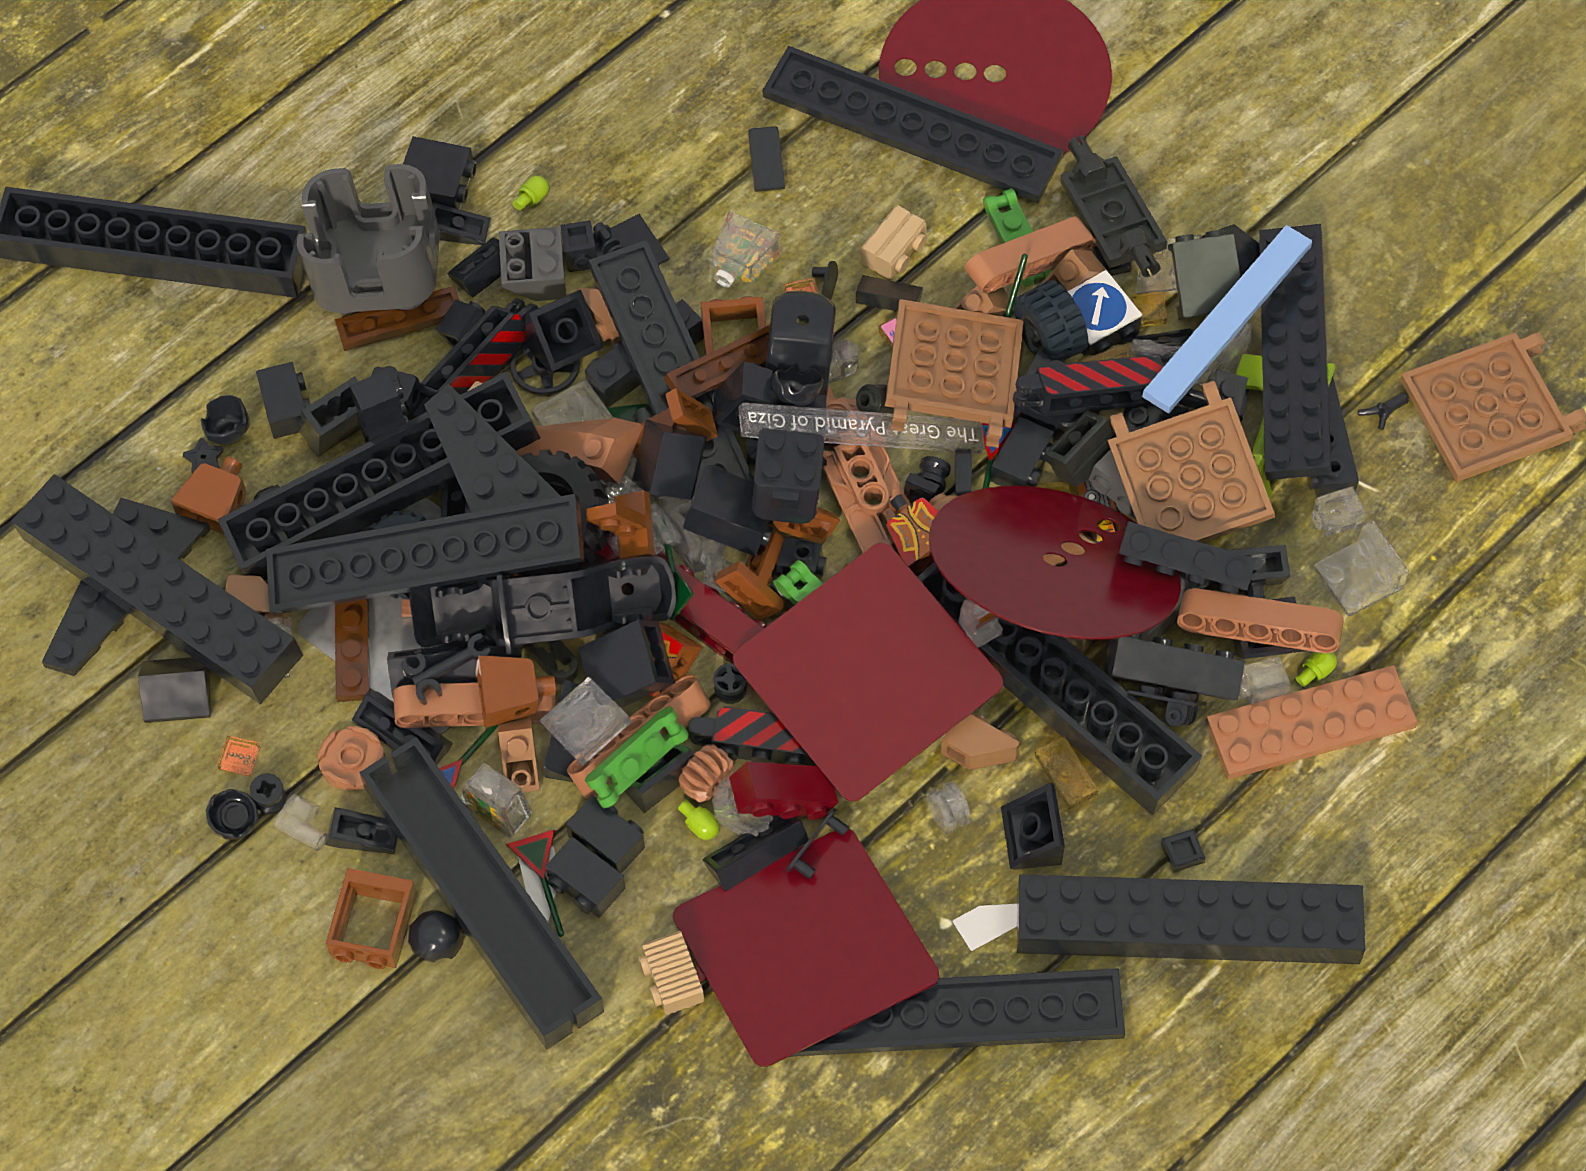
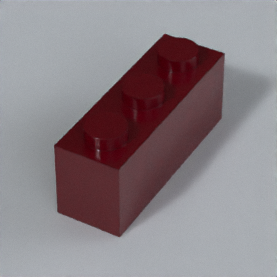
(782, 790)

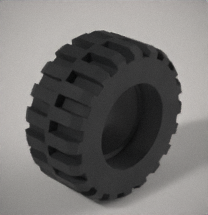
(572, 477)

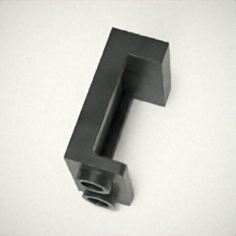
(1203, 271)

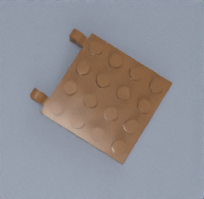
(954, 366)
(1489, 405)
(1192, 472)

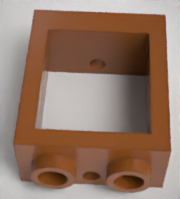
(733, 309)
(374, 886)

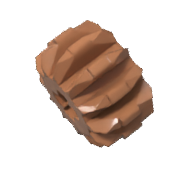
(705, 772)

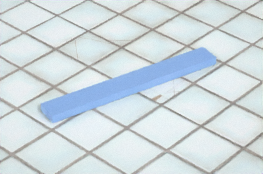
(1226, 319)

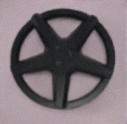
(538, 368)

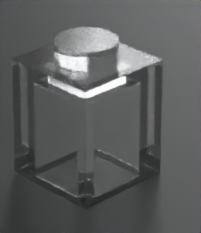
(1264, 680)

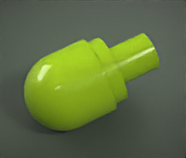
(531, 192)
(1317, 667)
(700, 821)

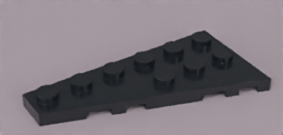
(482, 461)
(91, 614)

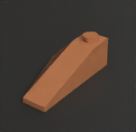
(600, 443)

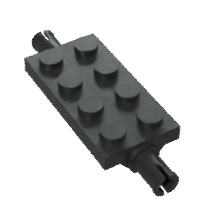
(1112, 209)

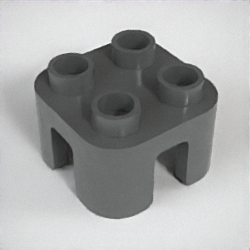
(369, 252)

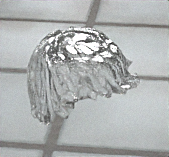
(728, 816)

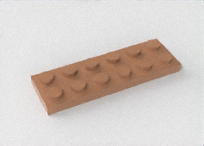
(1311, 722)

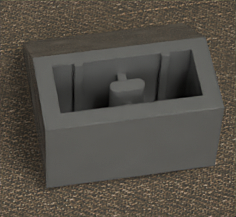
(533, 263)

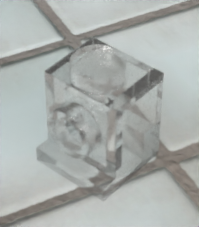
(1341, 504)

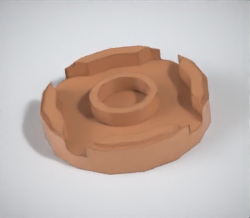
(346, 754)

